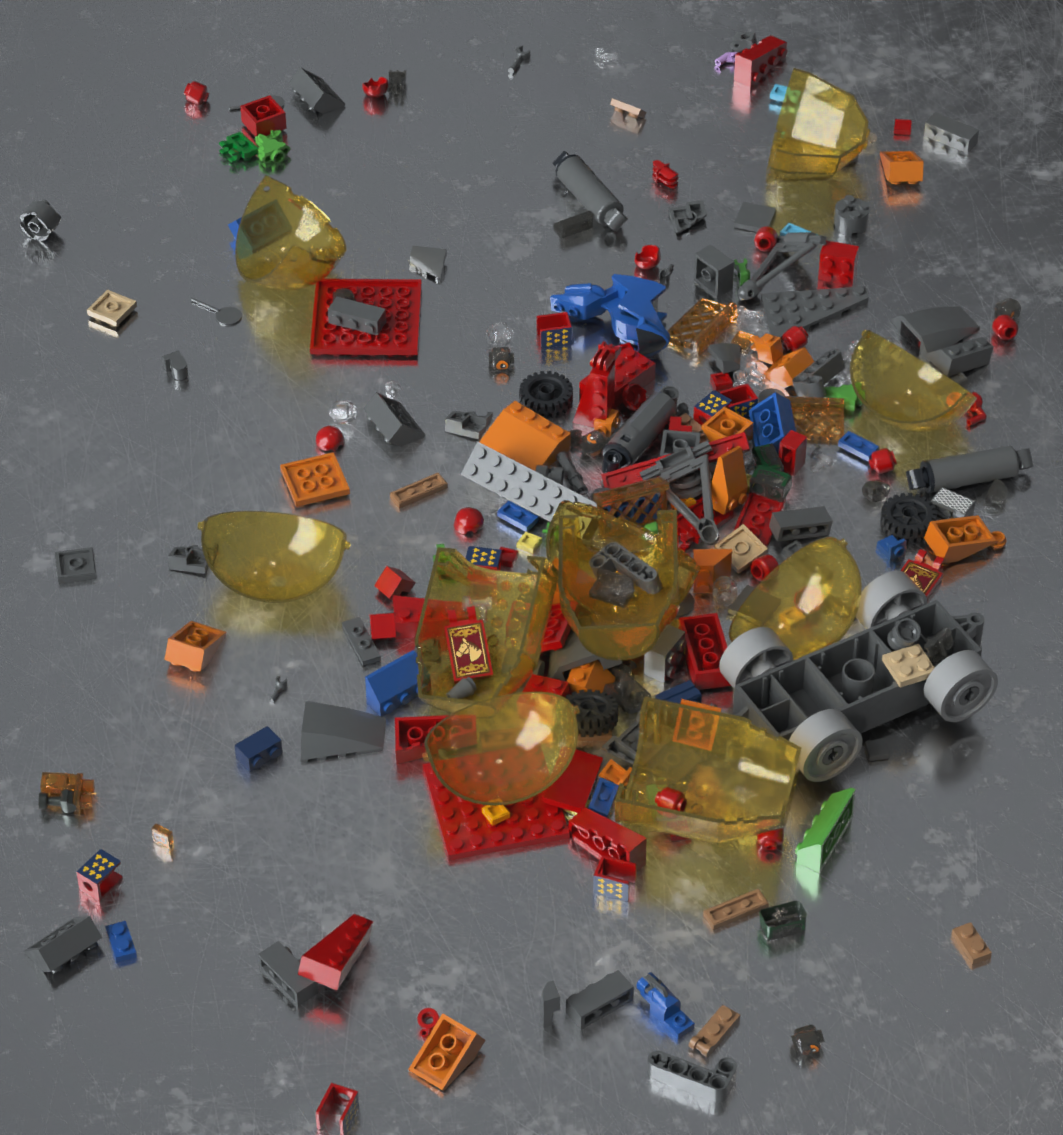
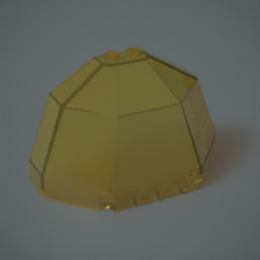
(816, 130)

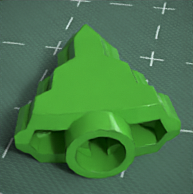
(271, 150)
(847, 392)

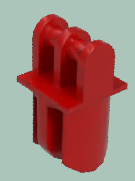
(665, 175)
(605, 356)

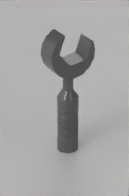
(520, 55)

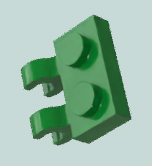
(241, 147)

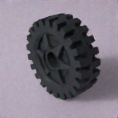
(546, 394)
(907, 517)
(597, 712)

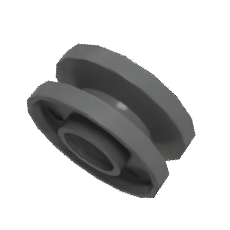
(687, 486)

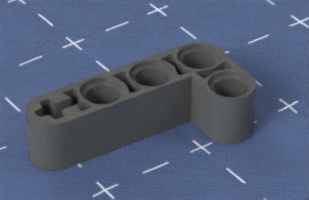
(812, 380)
(617, 558)
(683, 1075)

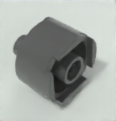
(851, 215)
(39, 220)

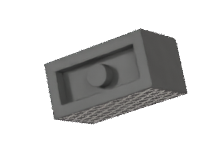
(952, 504)

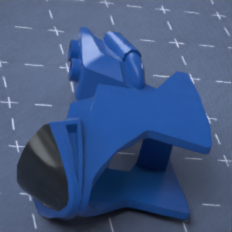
(629, 307)

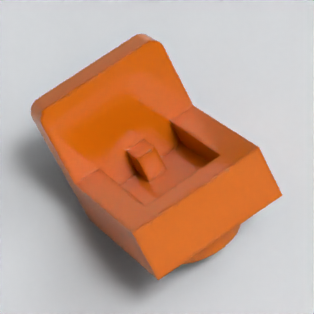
(610, 424)
(615, 773)

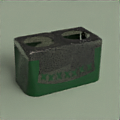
(768, 457)
(770, 483)
(786, 911)

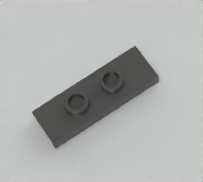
(361, 641)

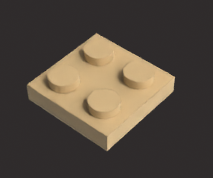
(111, 308)
(744, 547)
(908, 665)

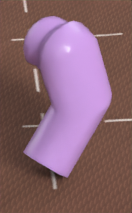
(728, 57)

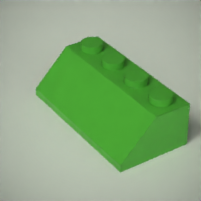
(826, 830)

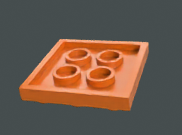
(314, 479)

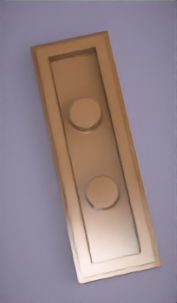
(418, 490)
(735, 909)

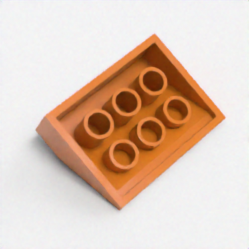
(526, 437)

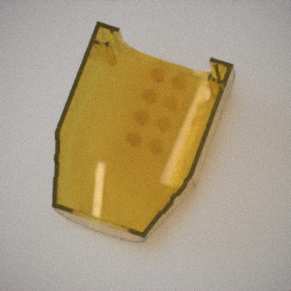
(607, 628)
(512, 633)
(730, 771)

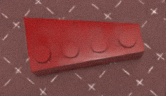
(758, 60)
(597, 397)
(407, 615)
(411, 736)
(608, 837)
(337, 952)

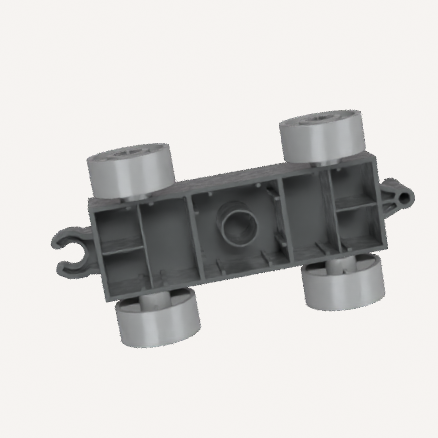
(846, 687)

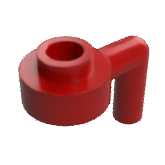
(977, 407)
(423, 1016)

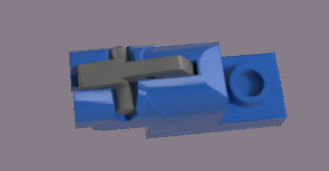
(664, 1005)

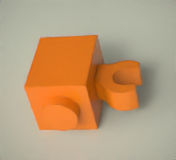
(767, 347)

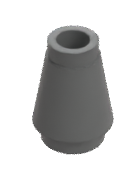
(462, 689)

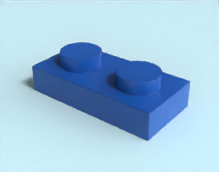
(857, 445)
(517, 516)
(603, 797)
(121, 941)

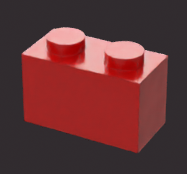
(793, 452)

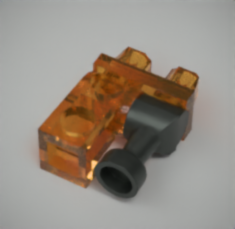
(66, 791)

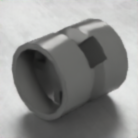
(555, 473)
(904, 634)

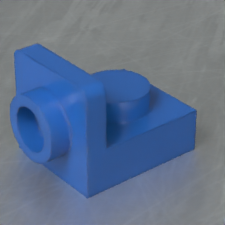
(892, 547)

